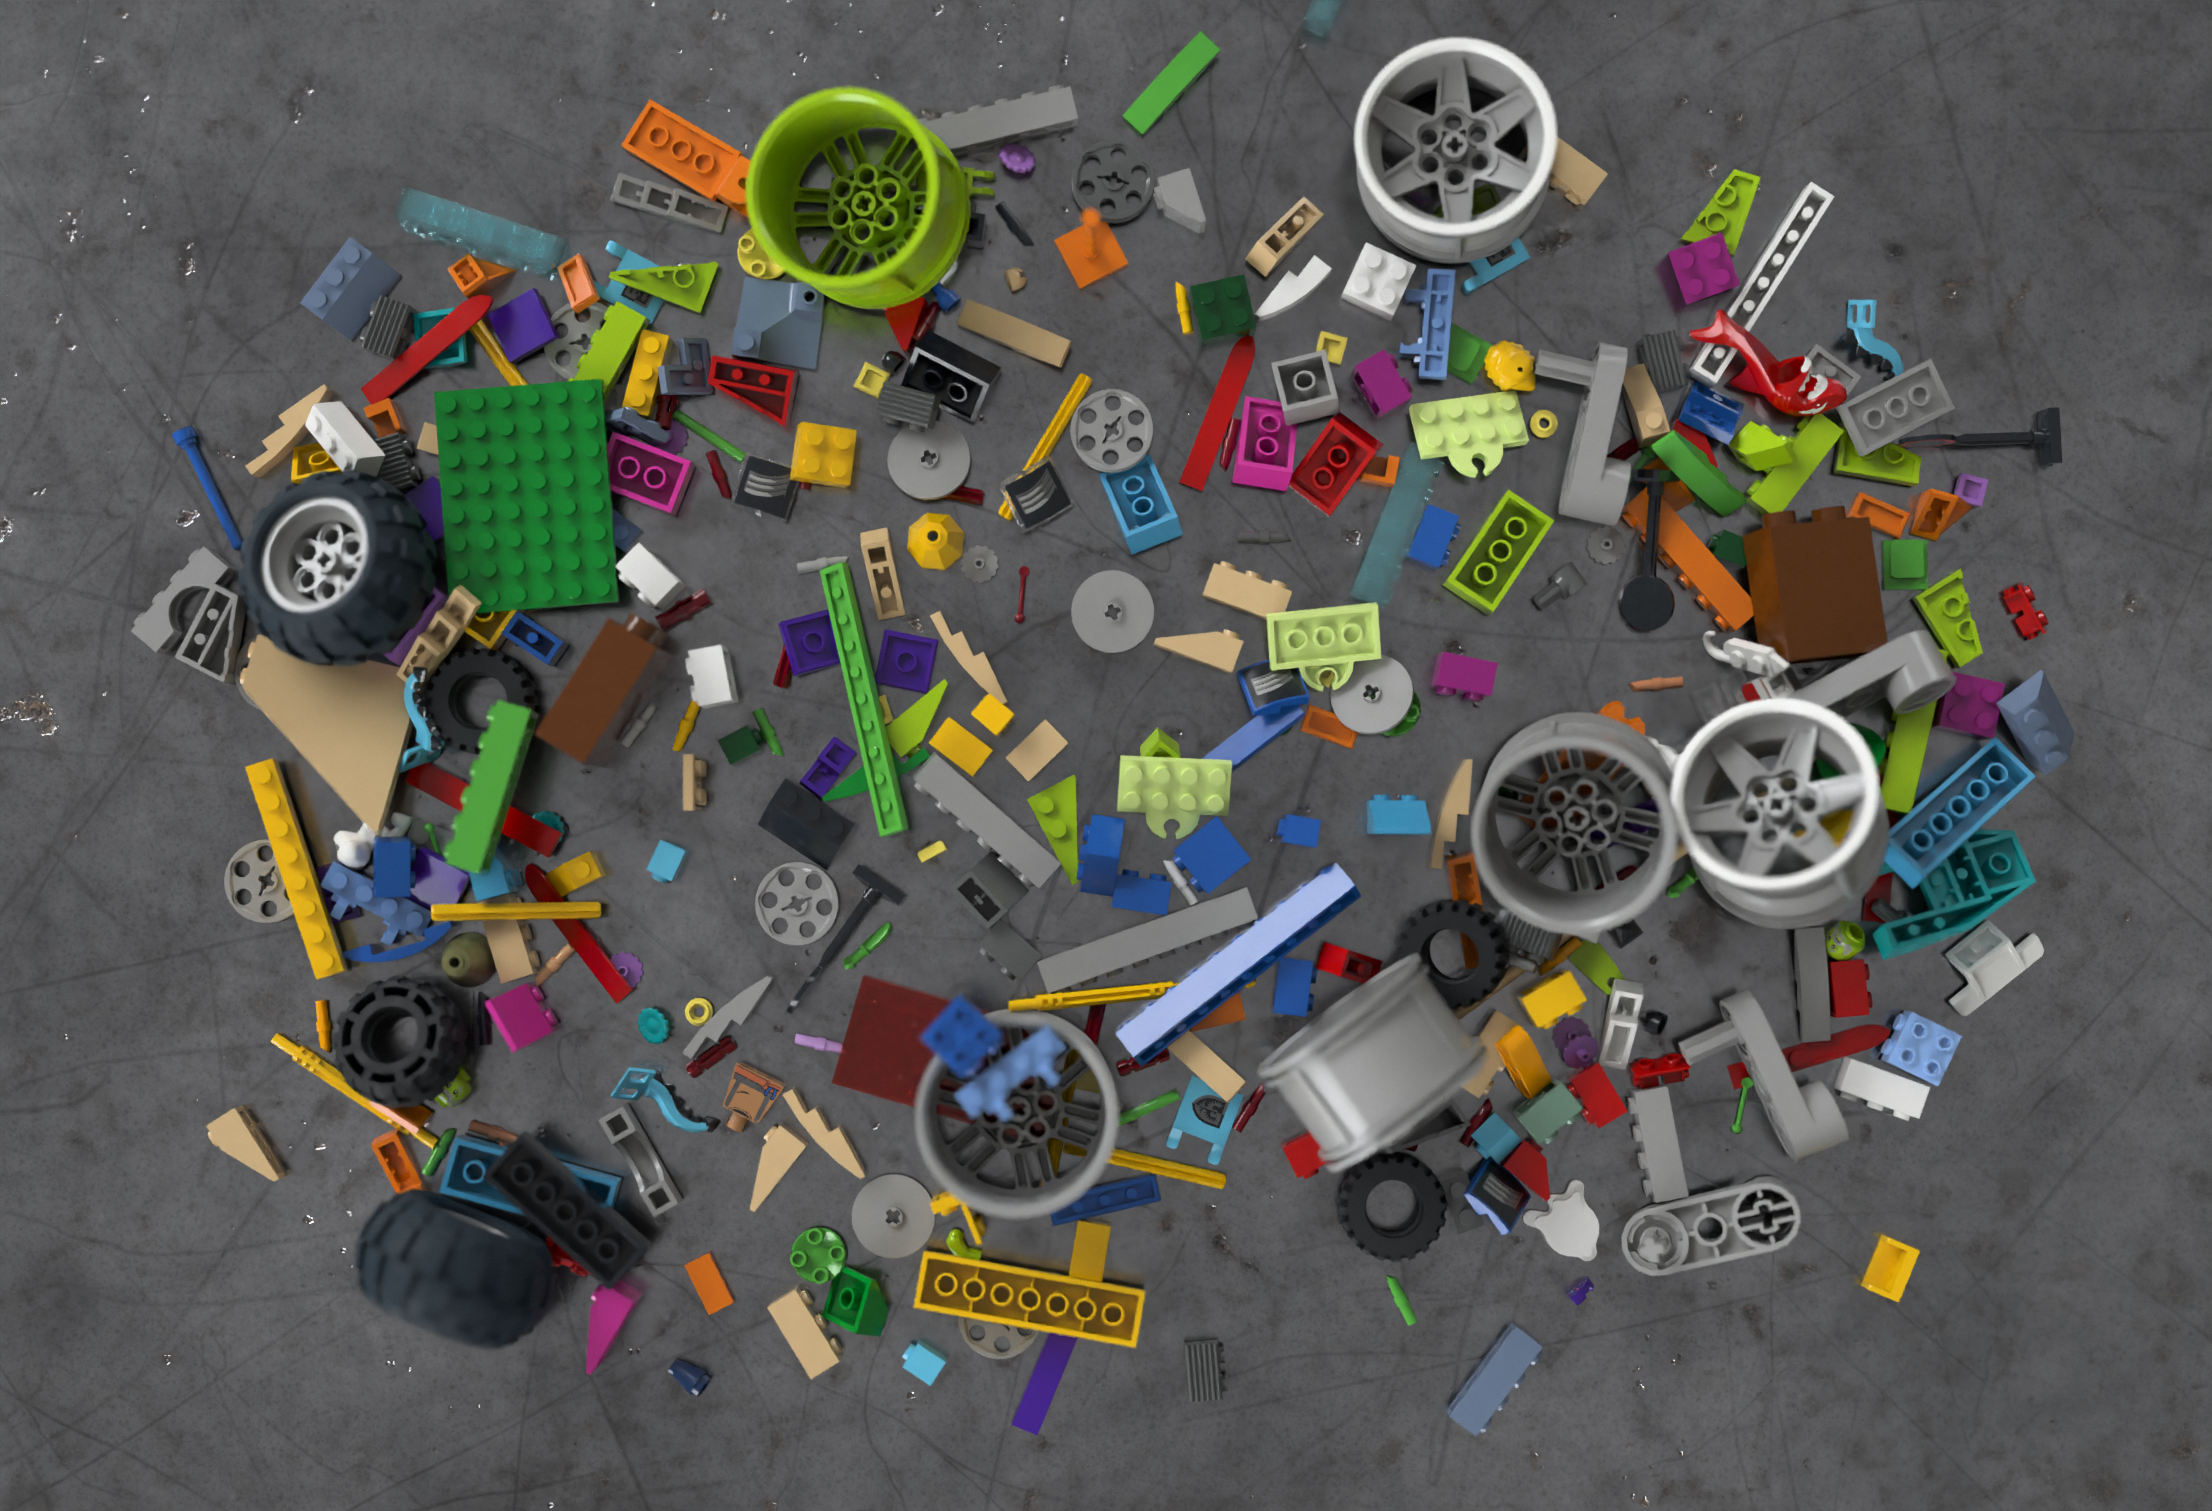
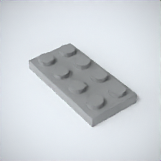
(1895, 407)

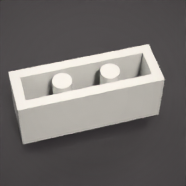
(344, 438)
(1881, 1089)

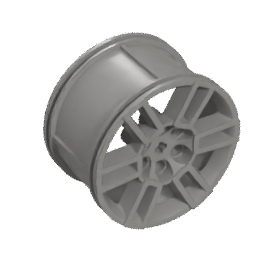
(1587, 908)
(1374, 1063)
(1024, 1199)

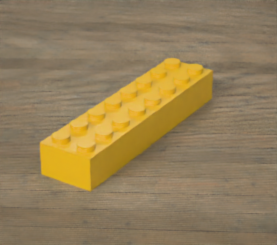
(1029, 1298)

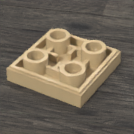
(693, 771)

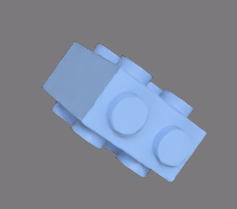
(1920, 1047)

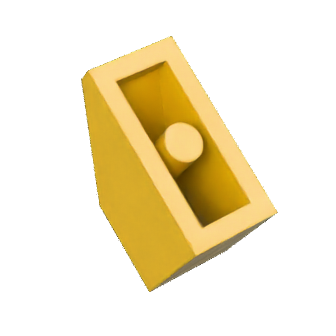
(576, 873)

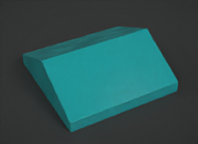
(453, 355)

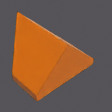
(477, 275)
(1936, 513)

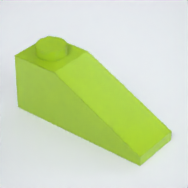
(913, 725)

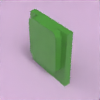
(1466, 354)
(1905, 564)

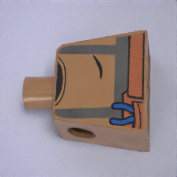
(750, 1095)

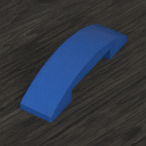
(432, 934)

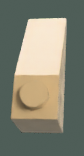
(1283, 236)
(1644, 406)
(882, 573)
(1210, 648)
(241, 1139)
(777, 1157)

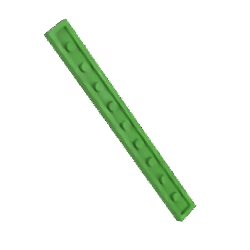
(864, 700)

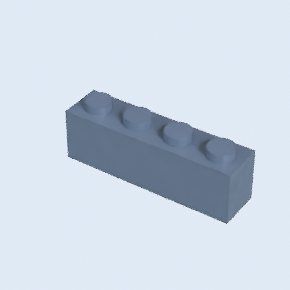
(1494, 1380)

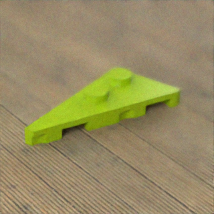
(680, 285)
(1057, 815)

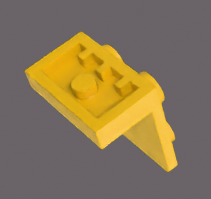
(947, 1203)

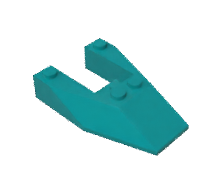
(1960, 892)

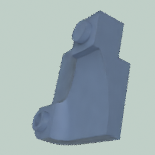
(779, 324)

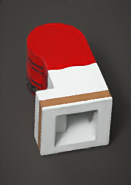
(1767, 688)

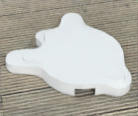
(1568, 1223)

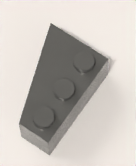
(1438, 1122)

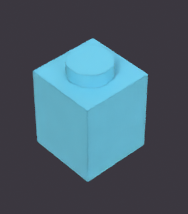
(667, 861)
(1495, 1138)
(923, 1361)

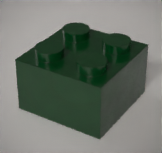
(1222, 309)

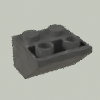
(989, 890)

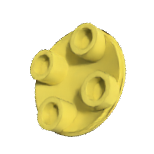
(755, 259)

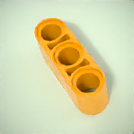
(1523, 1062)

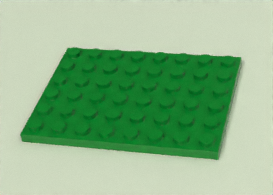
(527, 495)

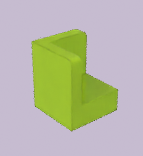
(1160, 745)

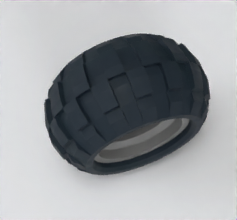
(309, 550)
(454, 1269)

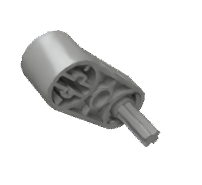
(1592, 483)
(1904, 670)
(1802, 1117)
(1679, 1219)

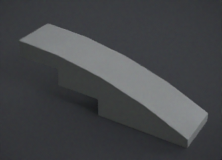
(669, 203)
(1812, 983)
(737, 1009)

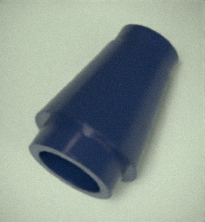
(689, 1377)

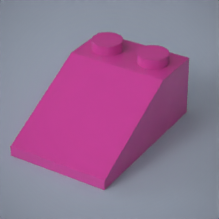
(1264, 446)
(522, 1016)
(607, 1319)

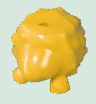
(1510, 367)

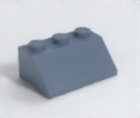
(349, 287)
(2038, 723)

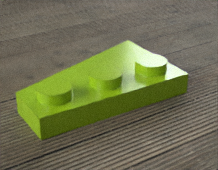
(1726, 211)
(1885, 464)
(1950, 618)

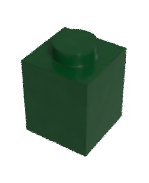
(1728, 549)
(741, 744)

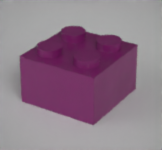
(1704, 268)
(1382, 384)
(1463, 676)
(1969, 707)

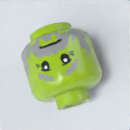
(1844, 940)
(455, 1092)

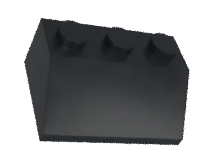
(953, 374)
(806, 823)

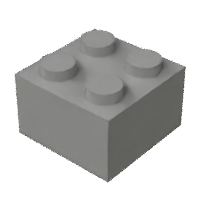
(1305, 387)

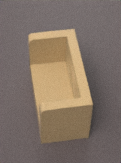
(1037, 750)

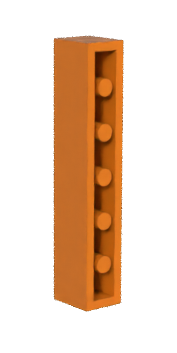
(1694, 564)

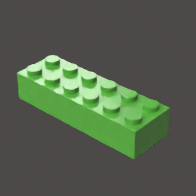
(491, 788)

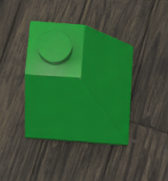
(856, 1303)

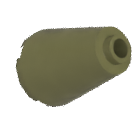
(468, 960)

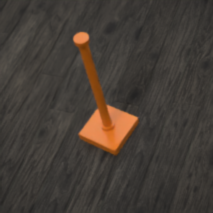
(1091, 251)

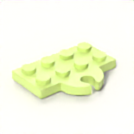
(1469, 429)
(1324, 641)
(1174, 790)

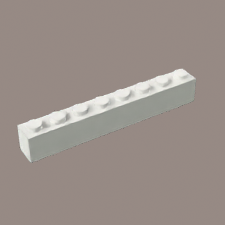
(1764, 278)

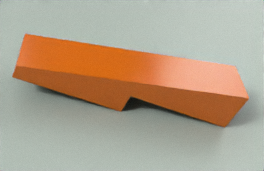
(1465, 885)
(397, 1161)

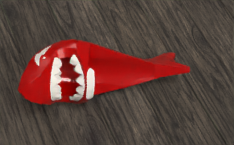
(1783, 382)

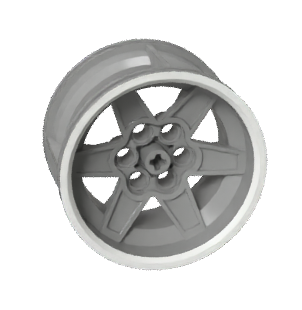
(1452, 68)
(1731, 749)

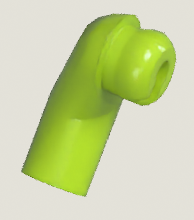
(959, 1248)

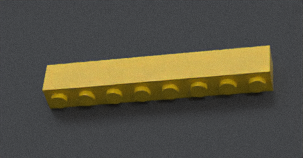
(296, 868)

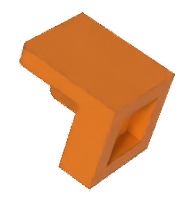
(385, 417)
(1381, 471)

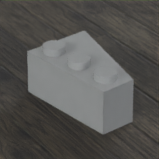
(215, 634)

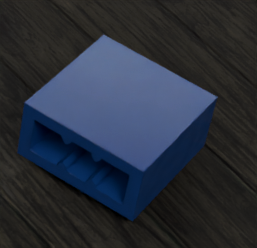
(1210, 856)
(962, 1036)

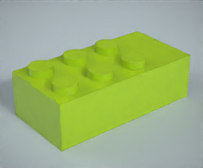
(1498, 552)

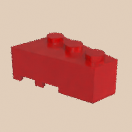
(757, 385)

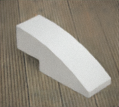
(1293, 289)
(1620, 1023)

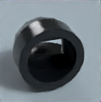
(893, 361)
(1656, 1022)

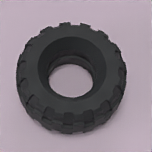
(430, 1062)

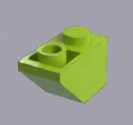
(1761, 448)

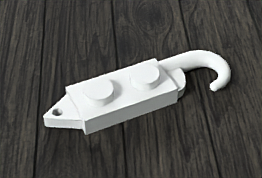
(1746, 655)

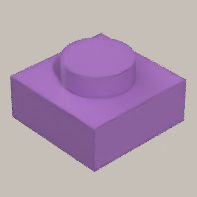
(1971, 489)

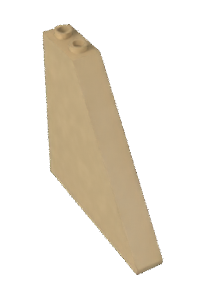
(339, 719)

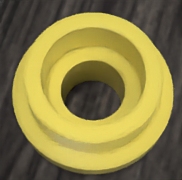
(1537, 429)
(690, 1011)

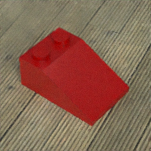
(1334, 463)

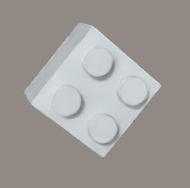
(1378, 281)
(647, 573)
(712, 676)

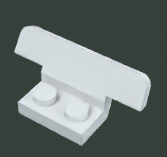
(1989, 964)

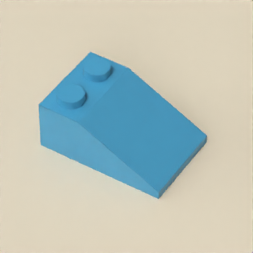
(1141, 506)
(1397, 816)
(500, 880)

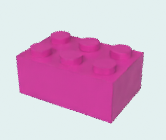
(647, 474)

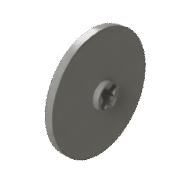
(927, 481)
(1092, 602)
(1391, 701)
(893, 1238)

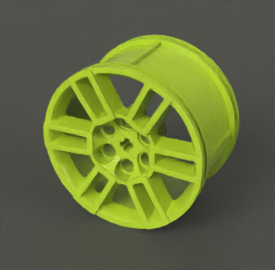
(812, 128)

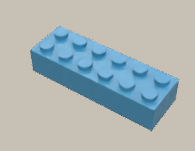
(1955, 811)
(473, 1157)

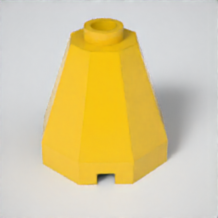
(938, 553)

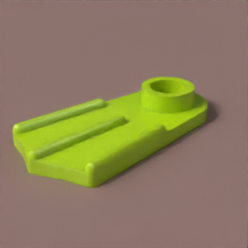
(1595, 964)

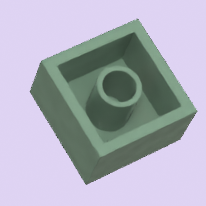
(1547, 1112)

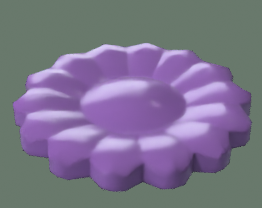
(1017, 158)
(676, 439)
(628, 967)
(1568, 1030)
(1580, 1051)

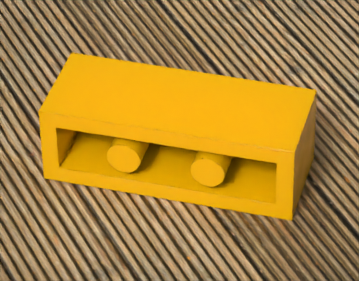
(644, 382)

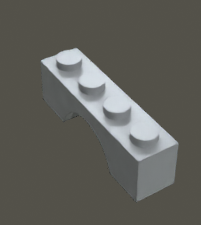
(159, 624)
(631, 1141)

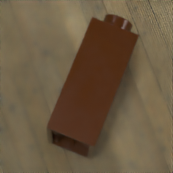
(1815, 586)
(606, 690)

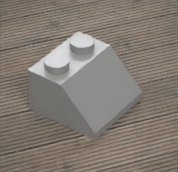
(1180, 200)

